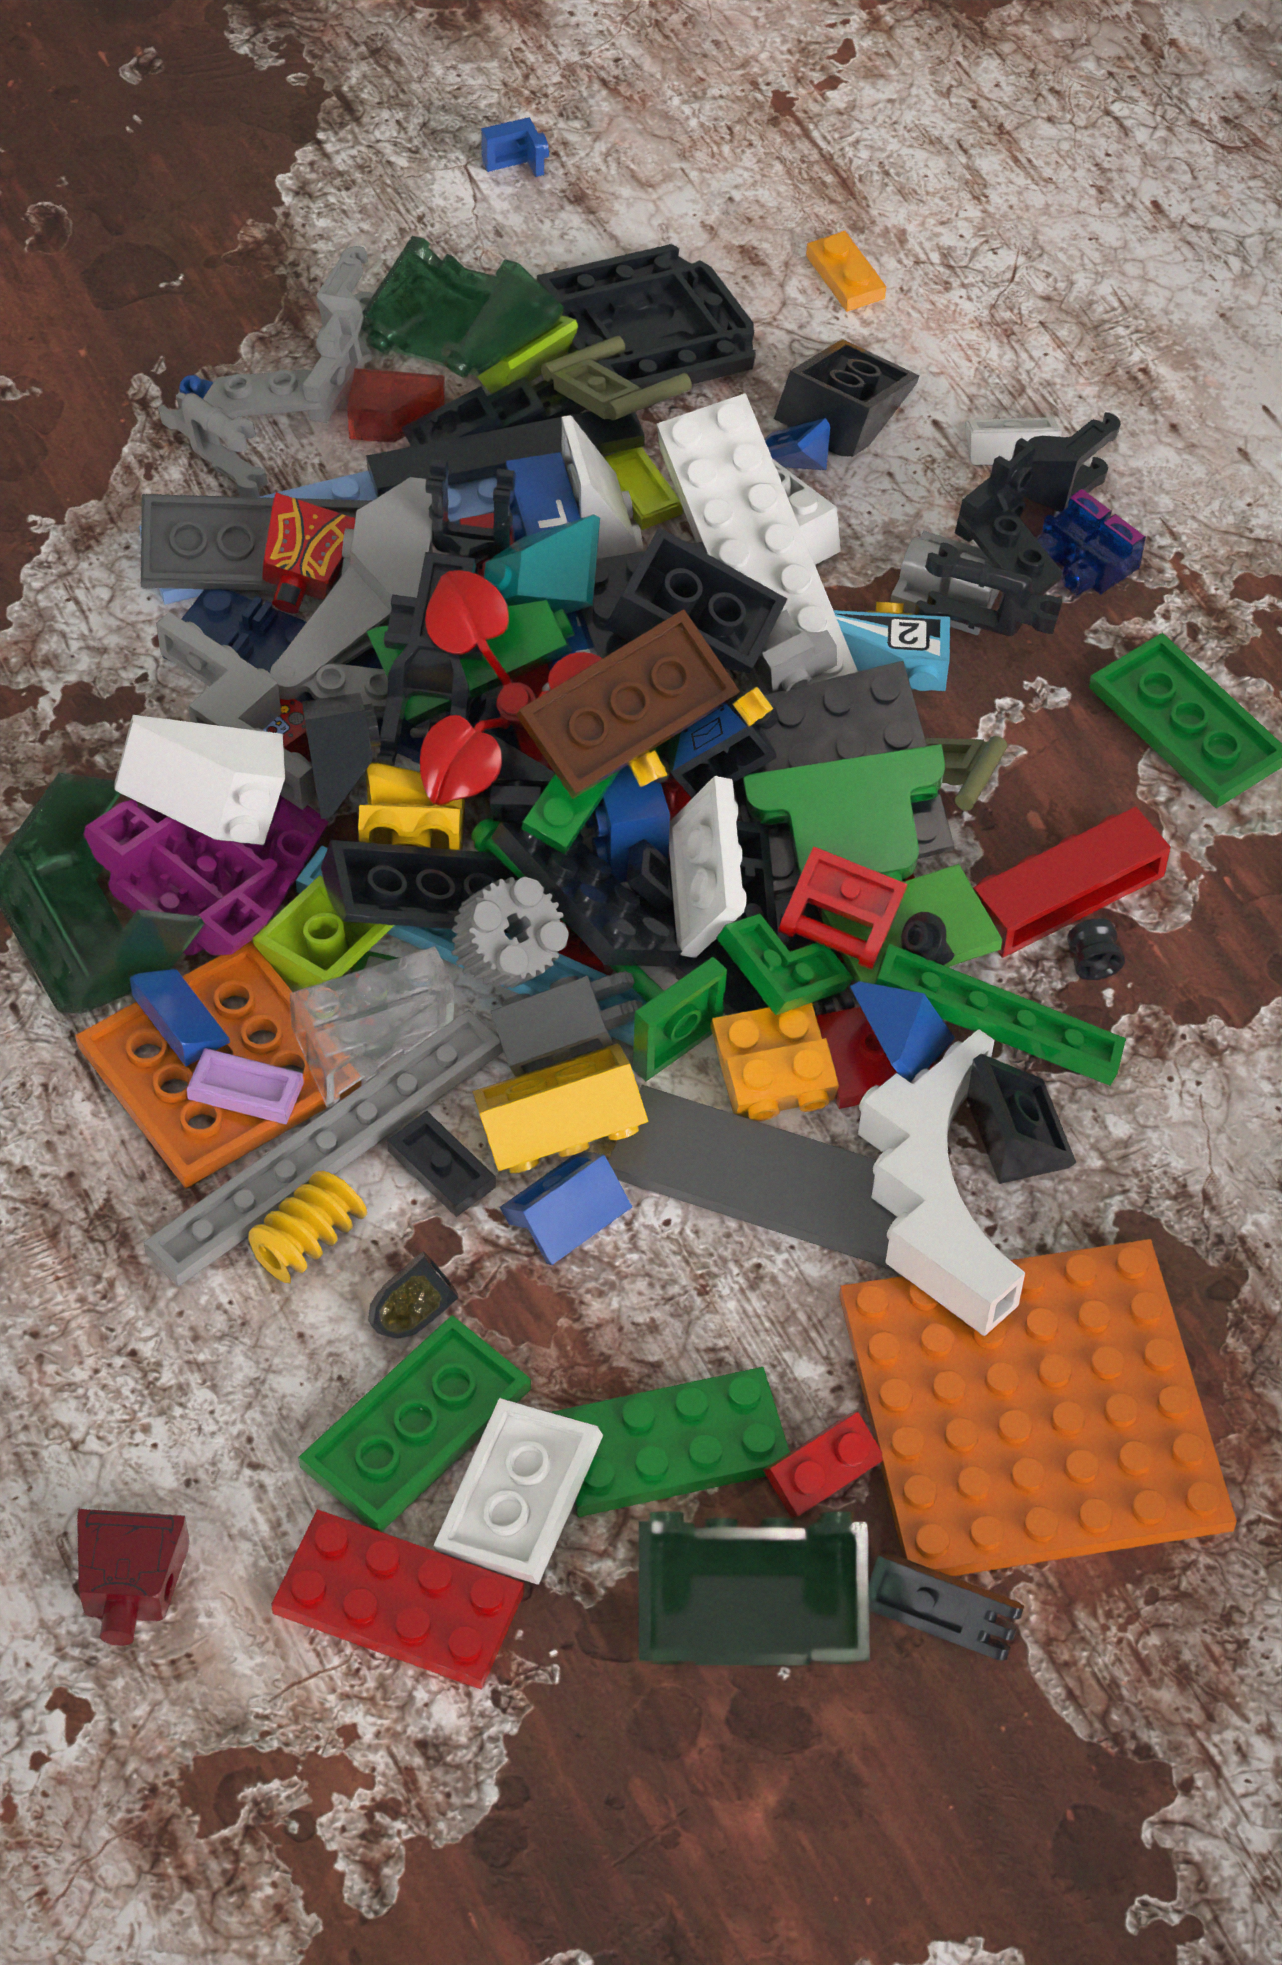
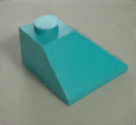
(549, 566)

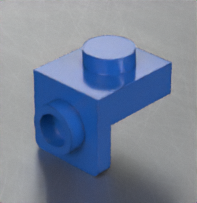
(513, 145)

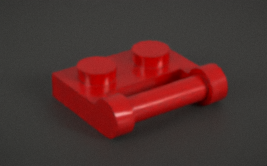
(848, 892)

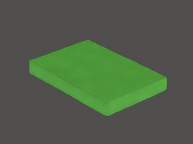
(941, 893)

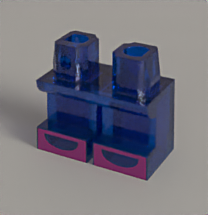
(1091, 545)

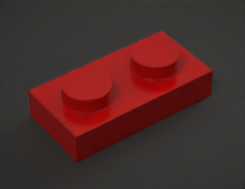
(824, 1464)

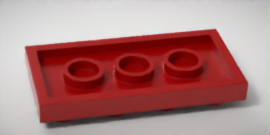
(398, 1599)

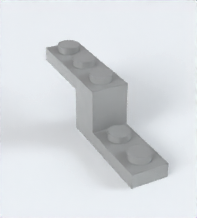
(236, 696)

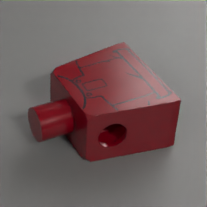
(128, 1567)

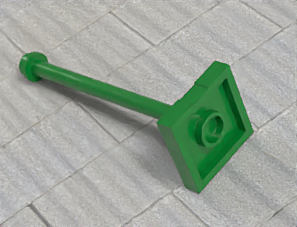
(672, 1018)

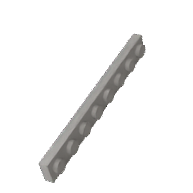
(323, 1145)

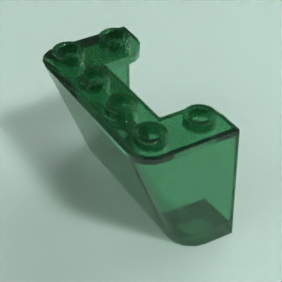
(753, 1592)

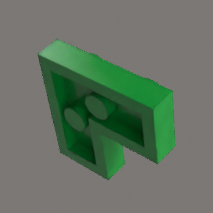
(782, 976)

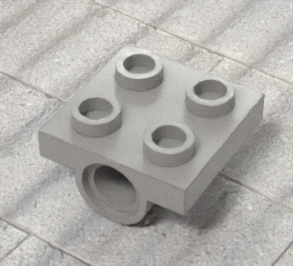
(917, 582)

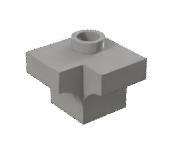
(794, 655)

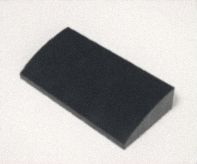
(405, 882)

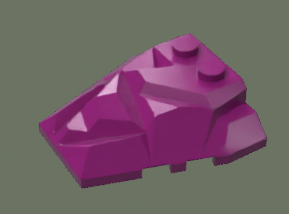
(185, 872)

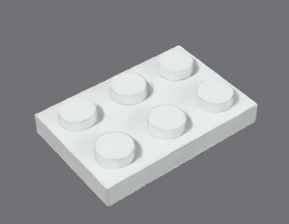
(706, 866)
(518, 1491)

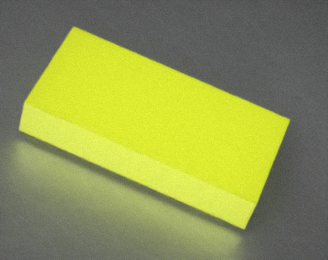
(649, 492)

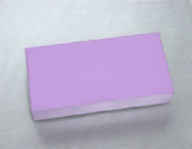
(245, 1086)

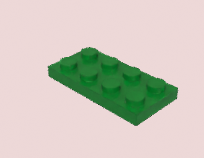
(1188, 720)
(413, 1424)
(679, 1440)

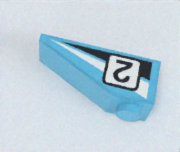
(892, 638)

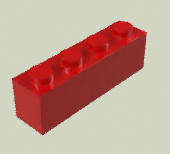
(1073, 879)

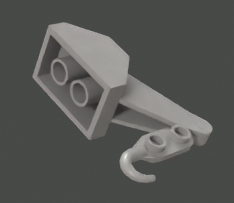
(380, 560)

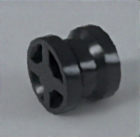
(1095, 949)

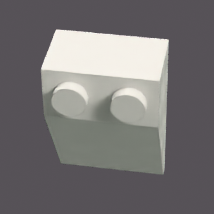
(599, 493)
(204, 775)

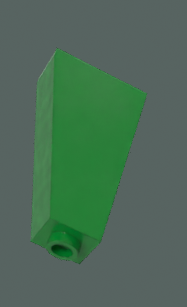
(531, 640)

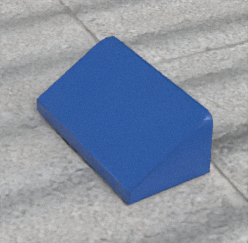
(177, 1014)

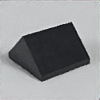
(1016, 1121)

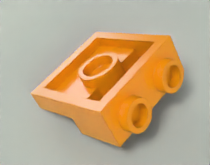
(774, 1062)

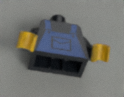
(721, 745)

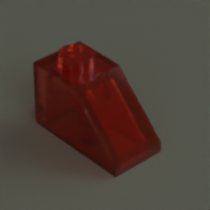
(388, 400)

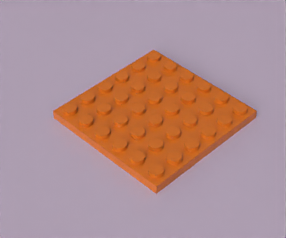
(1049, 1431)

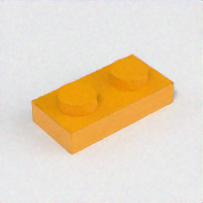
(845, 271)

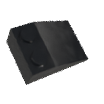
(848, 389)
(722, 602)

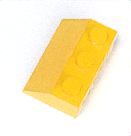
(560, 1108)

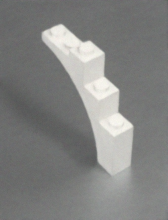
(934, 1234)

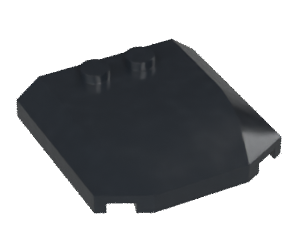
(664, 309)

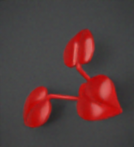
(454, 755)

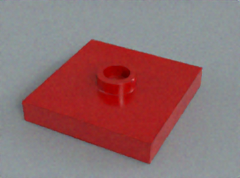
(855, 1054)

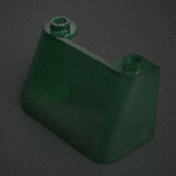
(456, 313)

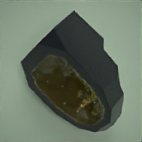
(411, 1299)

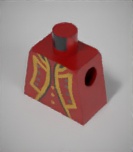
(303, 551)

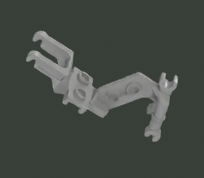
(284, 390)

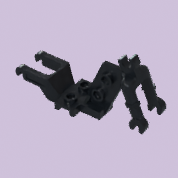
(1045, 472)
(422, 665)

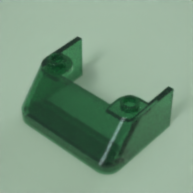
(62, 912)

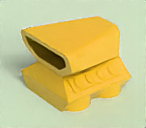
(404, 815)

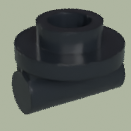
(926, 936)

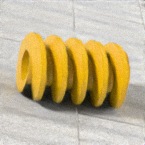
(303, 1222)

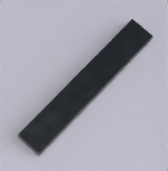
(483, 453)

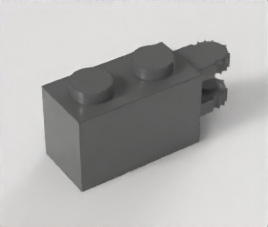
(561, 1021)

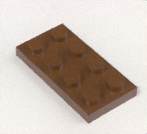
(627, 703)

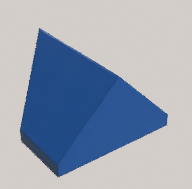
(904, 1025)

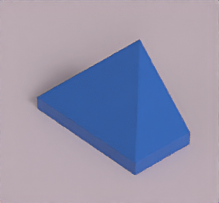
(801, 445)

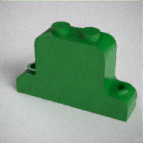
(851, 806)

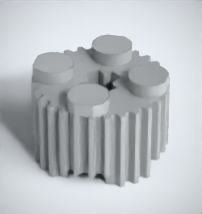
(527, 917)

